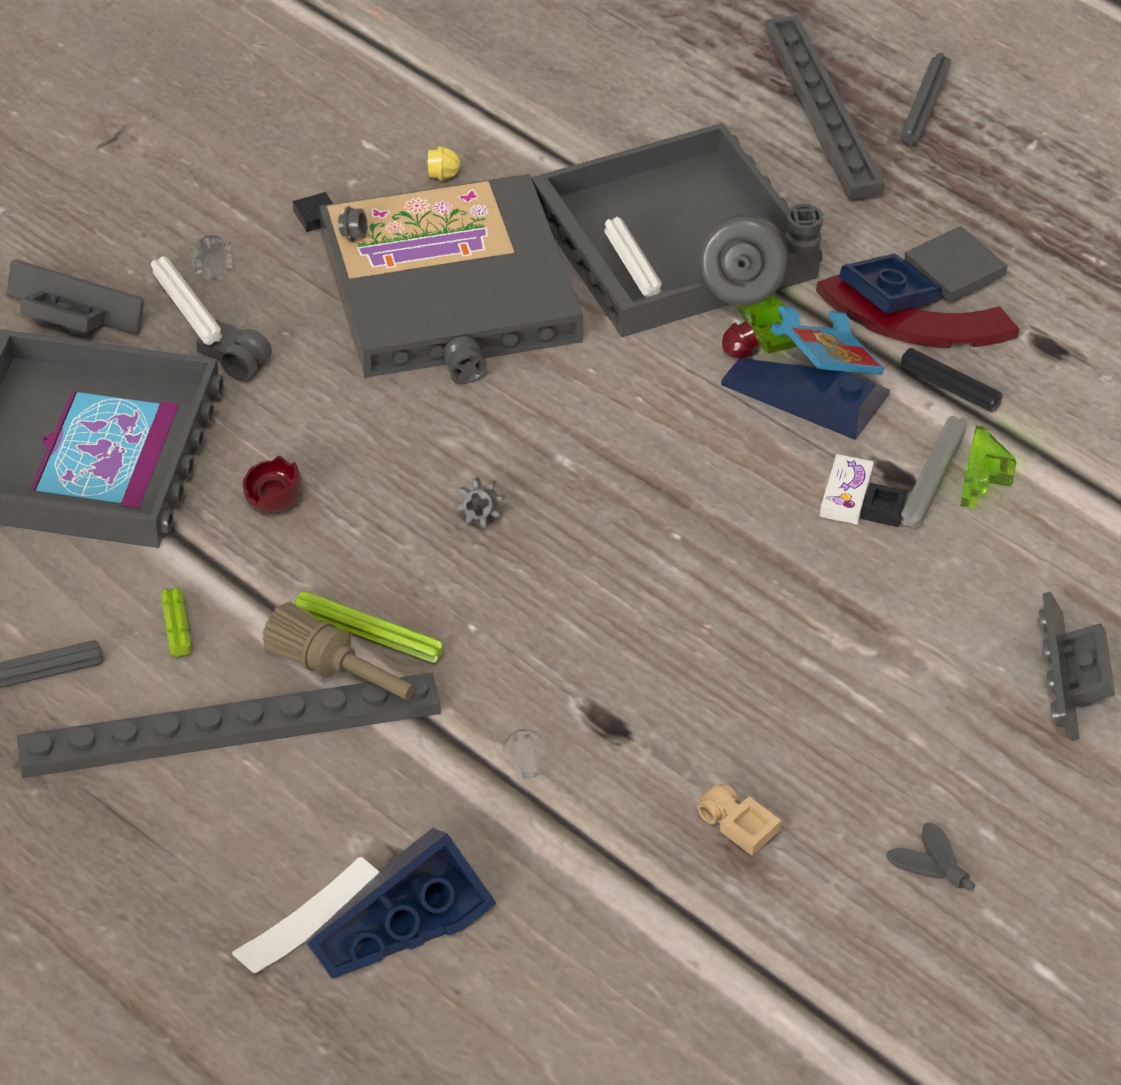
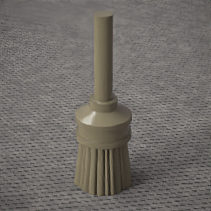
(323, 648)

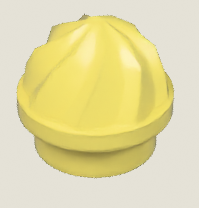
(442, 163)

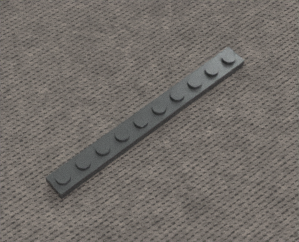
(222, 726)

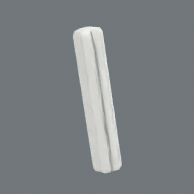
(633, 257)

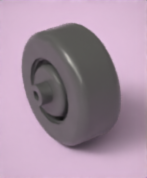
(744, 259)

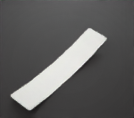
(306, 920)

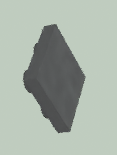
(956, 263)

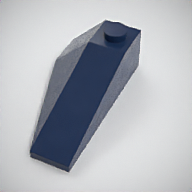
(814, 394)
(410, 901)

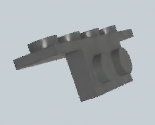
(72, 301)
(1079, 665)

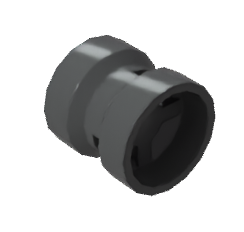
(804, 228)
(245, 355)

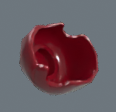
(272, 485)

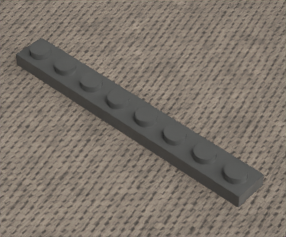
(824, 107)

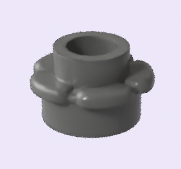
(353, 223)

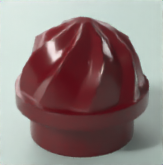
(739, 340)

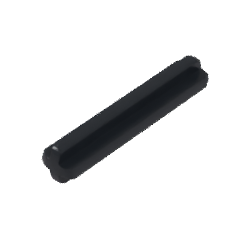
(951, 380)

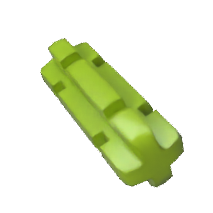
(176, 622)

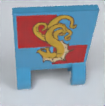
(828, 347)

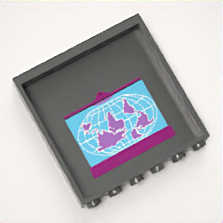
(98, 435)

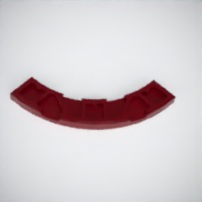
(917, 325)

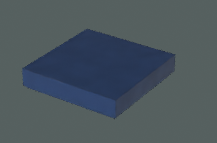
(890, 283)

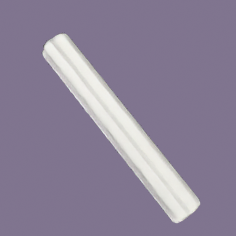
(186, 301)

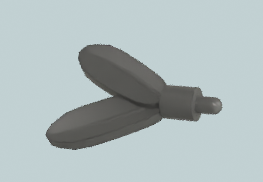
(939, 861)

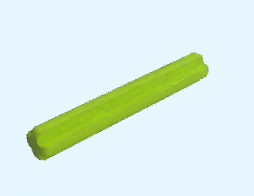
(371, 627)

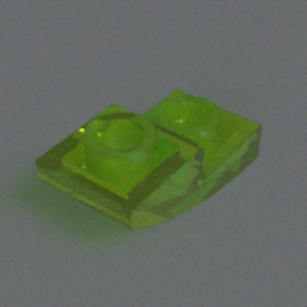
(760, 318)

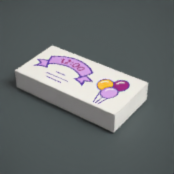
(846, 489)

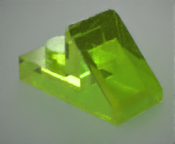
(986, 464)

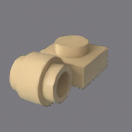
(744, 824)

